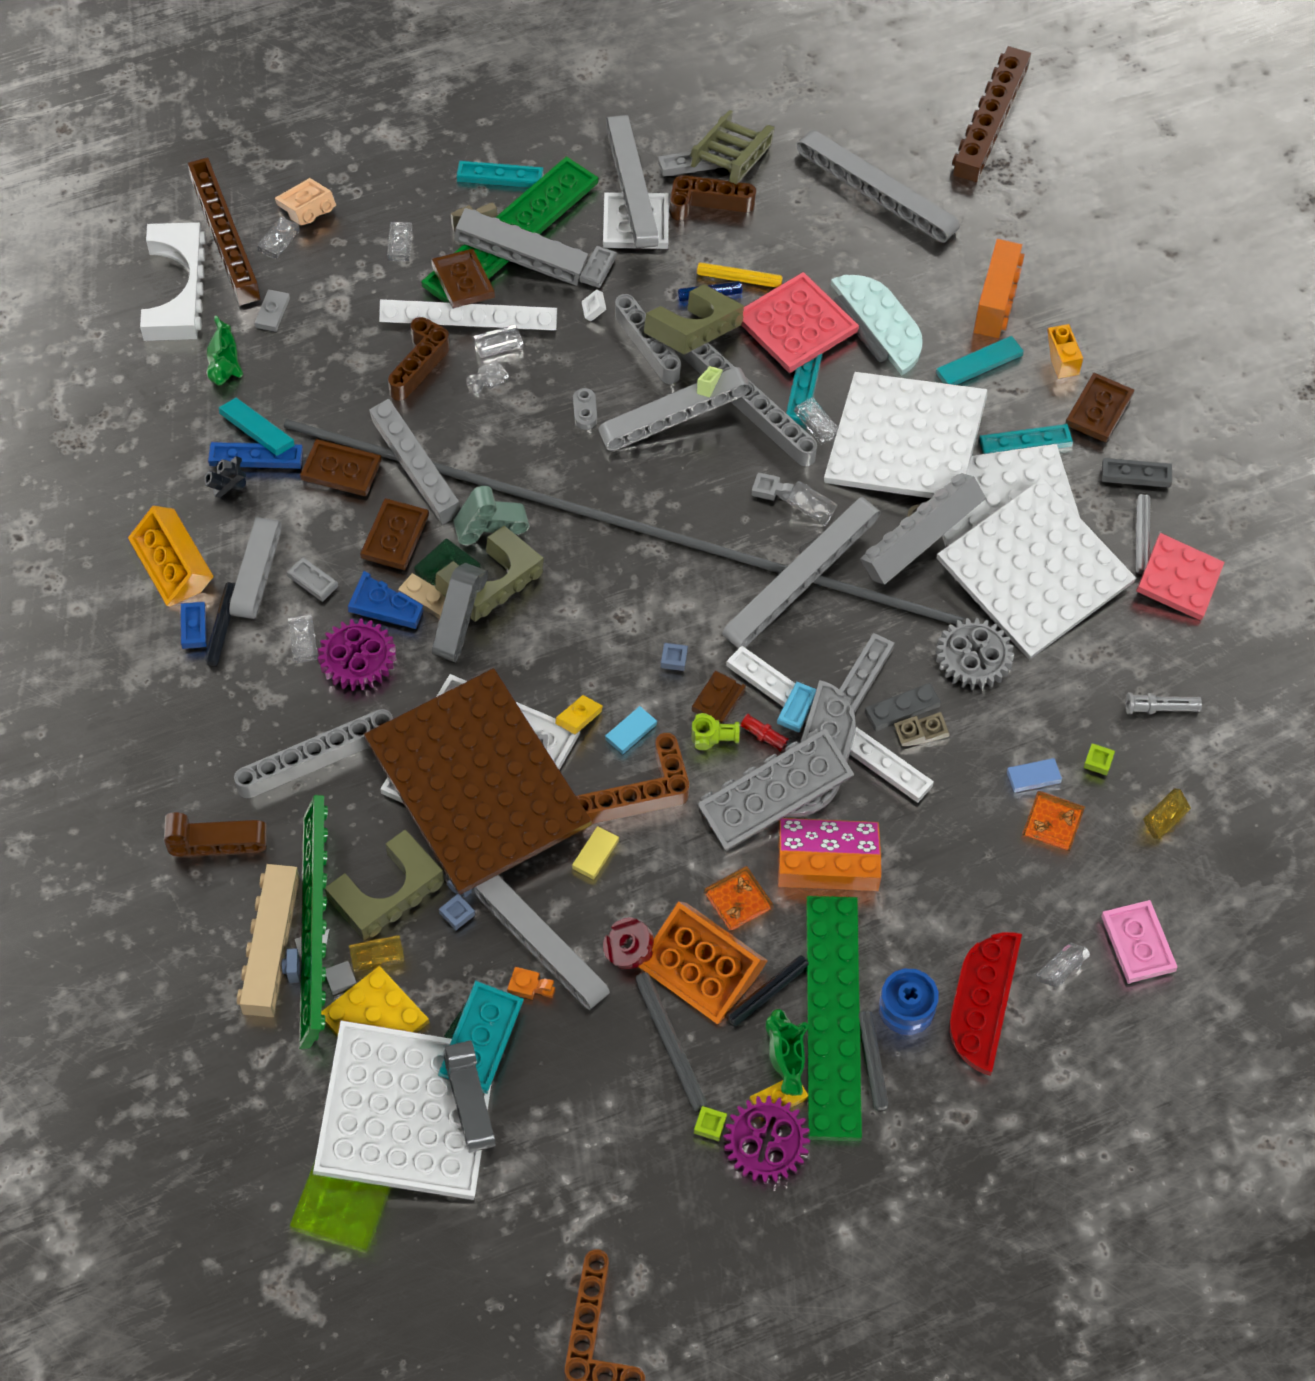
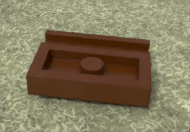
(718, 697)

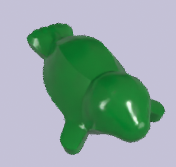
(222, 355)
(787, 1050)

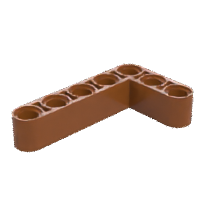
(640, 791)
(589, 1332)

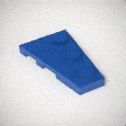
(382, 603)

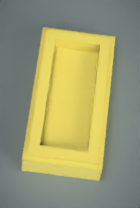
(595, 853)

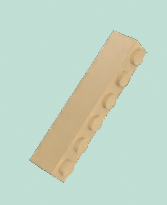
(269, 940)

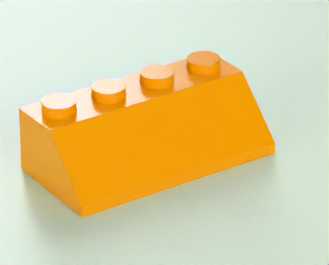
(170, 555)

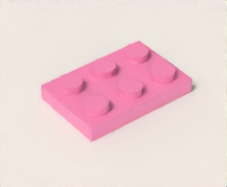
(1139, 941)

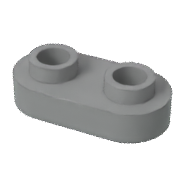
(585, 406)

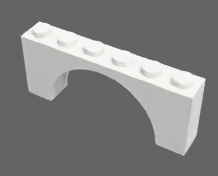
(180, 316)

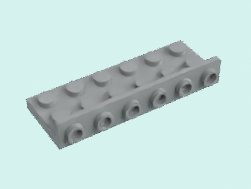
(775, 788)

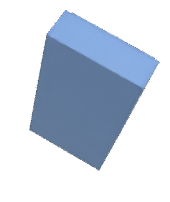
(1034, 775)

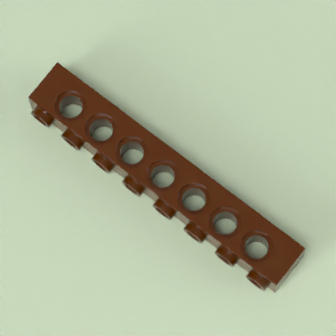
(991, 114)
(224, 231)

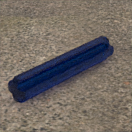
(726, 289)

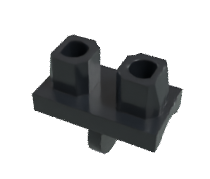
(227, 477)

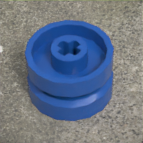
(908, 1001)

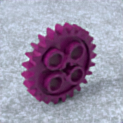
(357, 654)
(790, 1146)

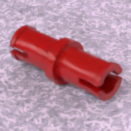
(764, 732)

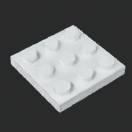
(617, 228)

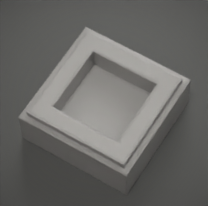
(340, 977)

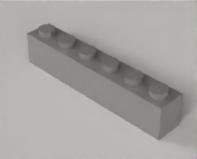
(520, 246)
(415, 461)
(922, 528)

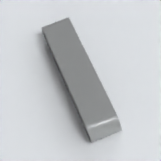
(659, 355)
(255, 568)

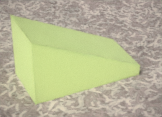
(708, 381)

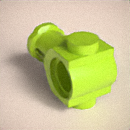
(714, 732)

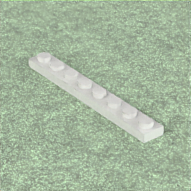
(469, 315)

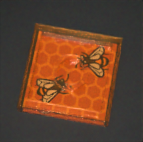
(1053, 820)
(738, 898)

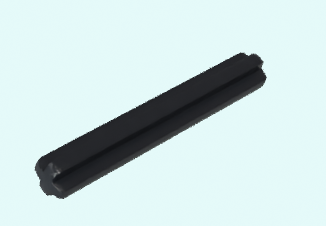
(220, 626)
(767, 990)

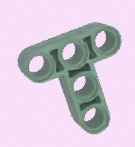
(485, 514)

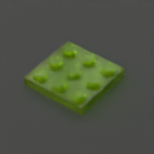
(340, 1210)

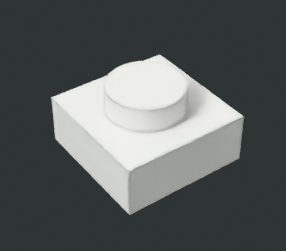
(593, 305)

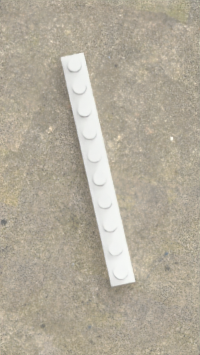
(863, 748)

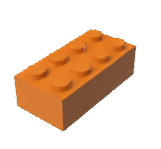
(999, 288)

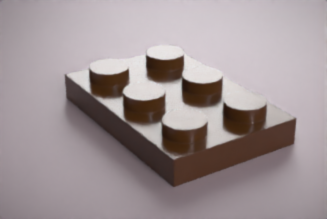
(463, 278)
(1099, 407)
(340, 467)
(394, 534)

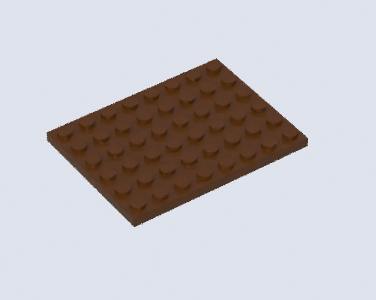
(477, 780)

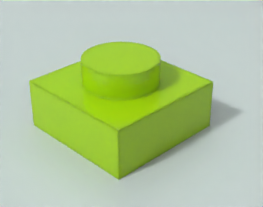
(1099, 759)
(710, 1123)

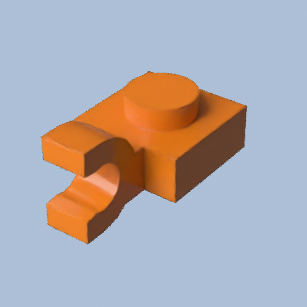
(527, 983)

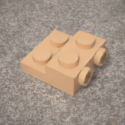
(306, 201)

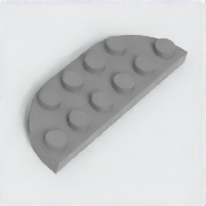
(833, 712)

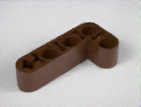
(709, 193)
(430, 349)
(213, 837)

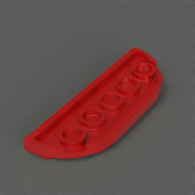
(983, 999)

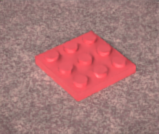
(1180, 576)

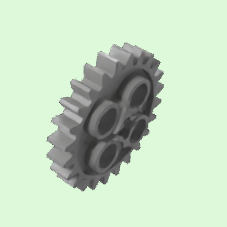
(992, 646)

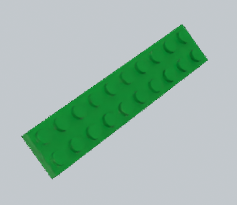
(532, 212)
(312, 923)
(833, 1019)

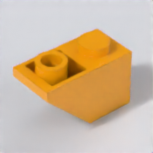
(1064, 351)

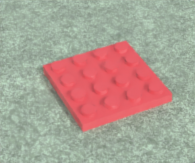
(797, 322)

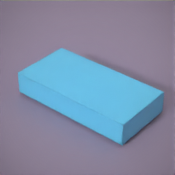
(797, 707)
(631, 730)

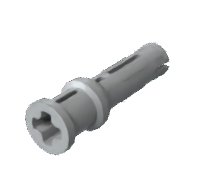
(1150, 703)

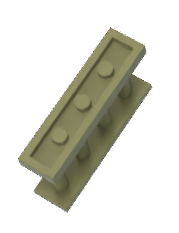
(745, 159)

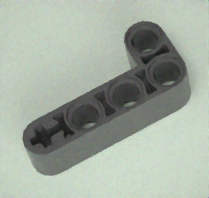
(457, 610)
(468, 1096)

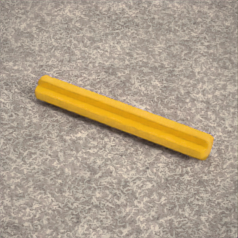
(738, 274)

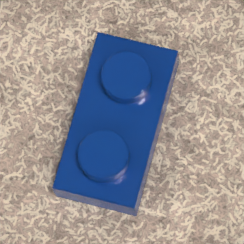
(193, 625)

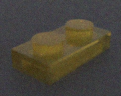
(1166, 813)
(376, 953)

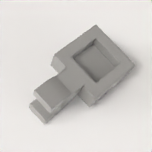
(769, 486)

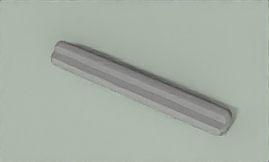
(1142, 533)

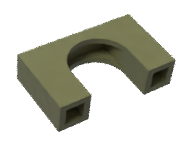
(718, 317)
(515, 556)
(370, 914)

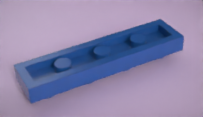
(255, 455)

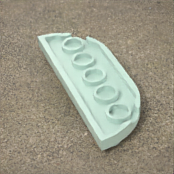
(884, 318)

